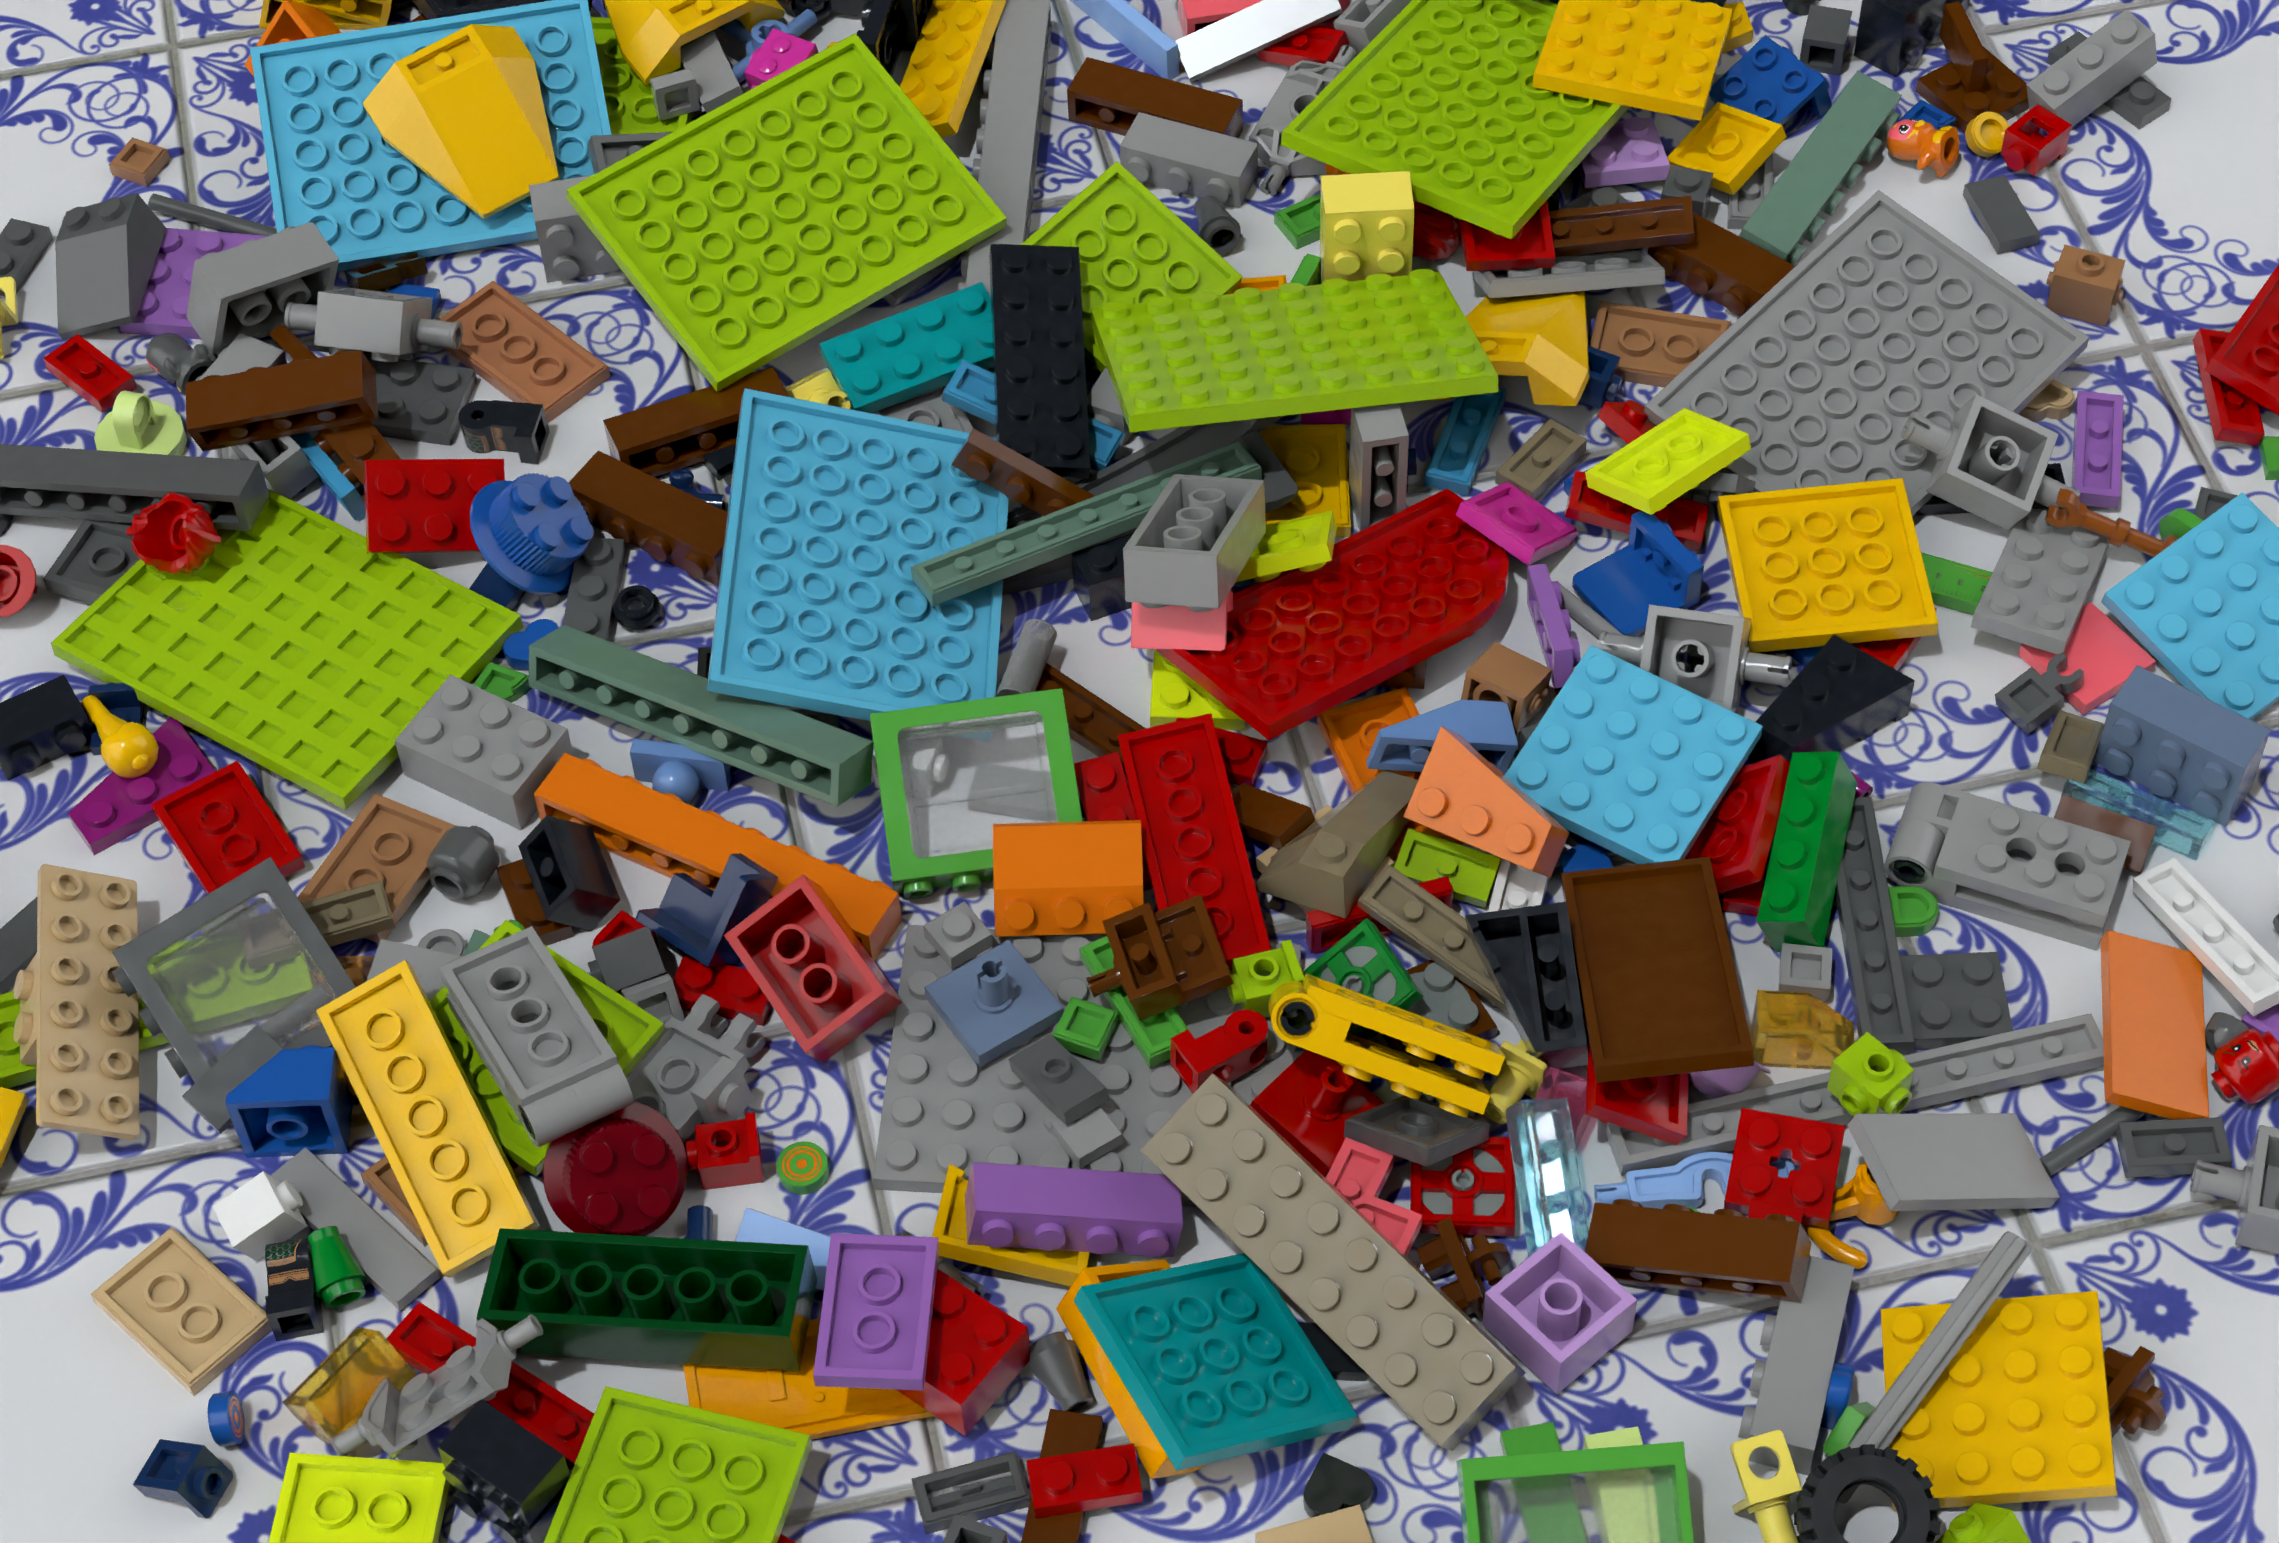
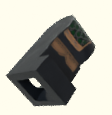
(505, 427)
(291, 1289)

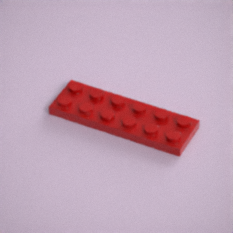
(1194, 829)

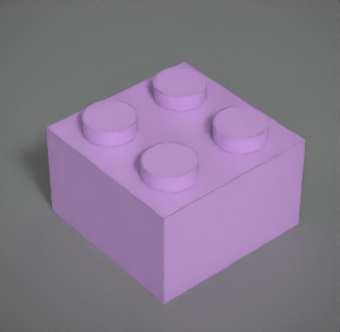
(1559, 1312)

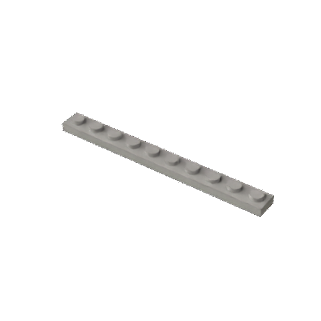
(1938, 1077)

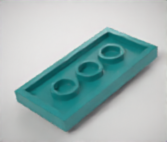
(912, 350)

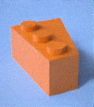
(1481, 807)

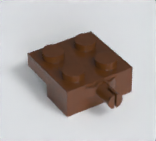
(1163, 957)

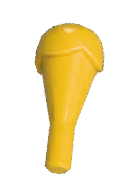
(125, 746)

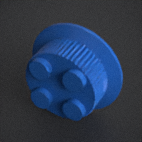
(531, 531)

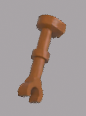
(2116, 531)

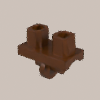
(1452, 1253)
(2132, 1391)

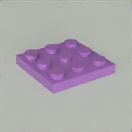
(169, 284)

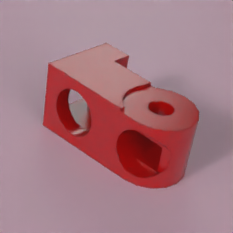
(1225, 1051)

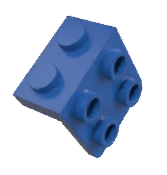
(1772, 84)
(1645, 572)

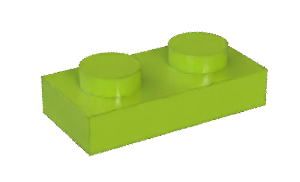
(1469, 870)

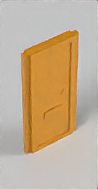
(793, 1401)

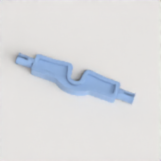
(1677, 1183)

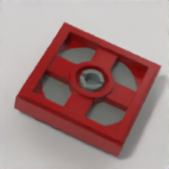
(1469, 1188)

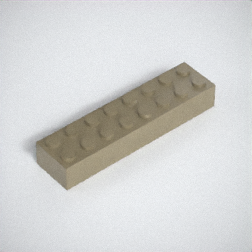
(1333, 1262)

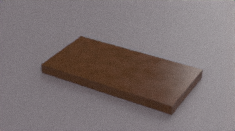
(1655, 970)

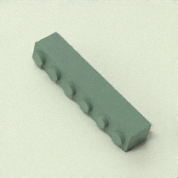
(1822, 168)

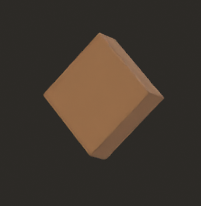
(139, 162)

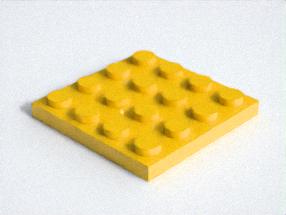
(1635, 53)
(1827, 565)
(2015, 1407)

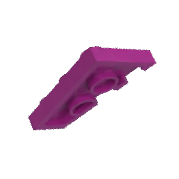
(123, 804)

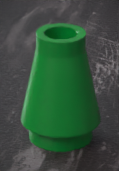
(335, 1270)

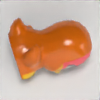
(1922, 142)

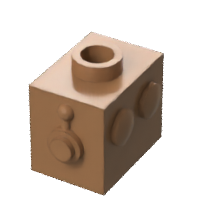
(2085, 285)
(1508, 678)

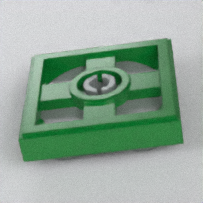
(1367, 966)

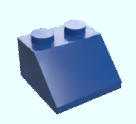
(293, 1105)

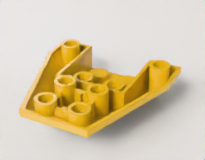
(655, 30)
(469, 116)
(1537, 339)

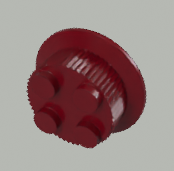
(617, 1173)

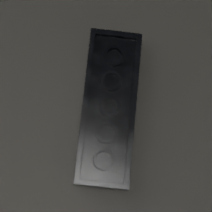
(1040, 356)

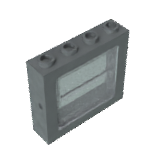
(233, 964)

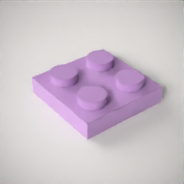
(1626, 155)

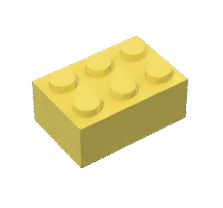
(1366, 225)

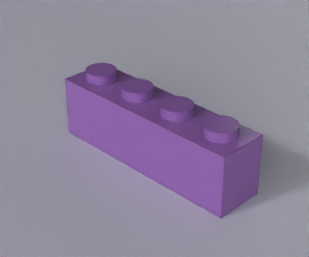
(1072, 1210)

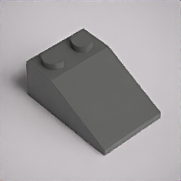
(104, 263)

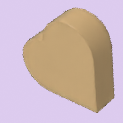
(2053, 402)

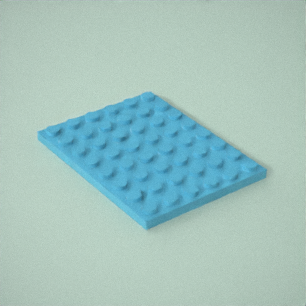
(360, 190)
(821, 560)

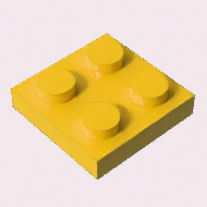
(1728, 145)

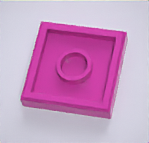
(1517, 523)

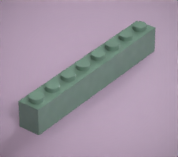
(679, 709)

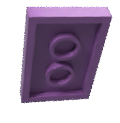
(876, 1312)

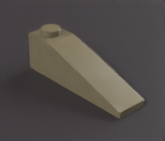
(1343, 849)

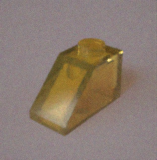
(1797, 1031)

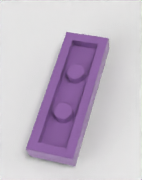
(2098, 448)
(1551, 624)

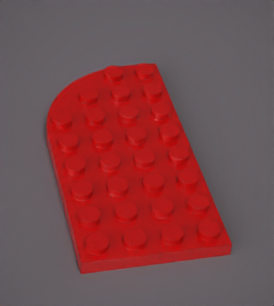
(1354, 622)

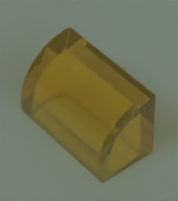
(344, 1383)

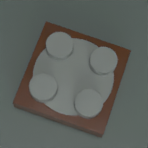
(1447, 1002)

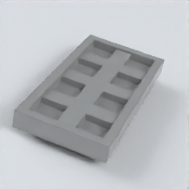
(2040, 583)

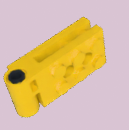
(1325, 1028)

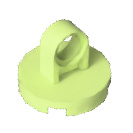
(141, 427)

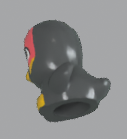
(177, 360)

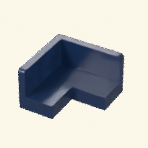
(699, 918)

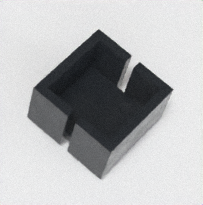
(504, 1474)

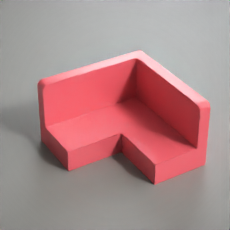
(1180, 627)
(1360, 1176)

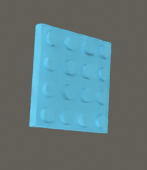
(2212, 608)
(1632, 759)

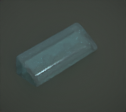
(2177, 827)
(1546, 1172)

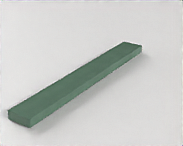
(1066, 529)

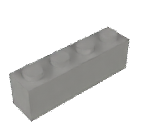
(1798, 1364)

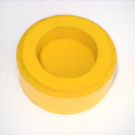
(1986, 134)

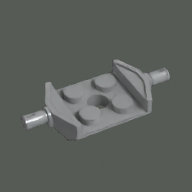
(1294, 93)
(426, 1401)

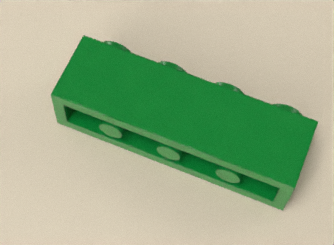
(1807, 850)

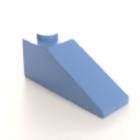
(1480, 722)

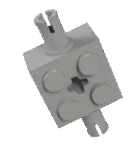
(374, 322)
(1989, 461)
(1719, 638)
(2252, 1188)

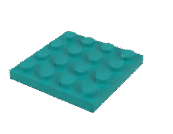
(1214, 1360)

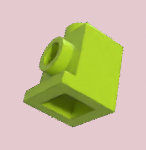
(1261, 974)

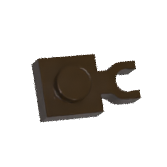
(384, 273)

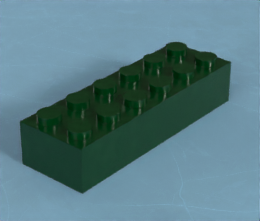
(653, 1297)

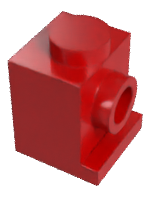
(2027, 148)
(727, 1153)

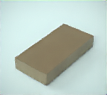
(2071, 746)

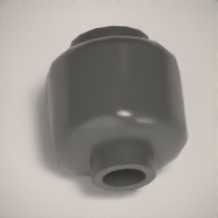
(463, 861)

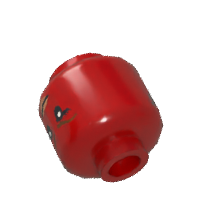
(2248, 1066)

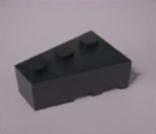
(1898, 31)
(1832, 703)
(1536, 977)

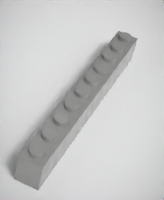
(1011, 126)

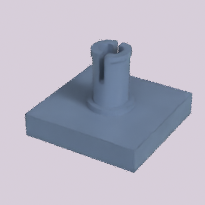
(994, 1003)

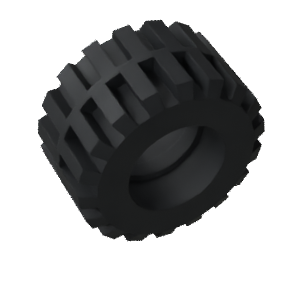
(1871, 1467)

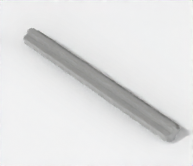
(1941, 1345)

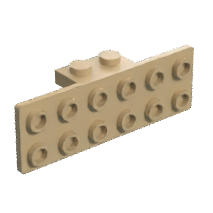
(74, 1011)

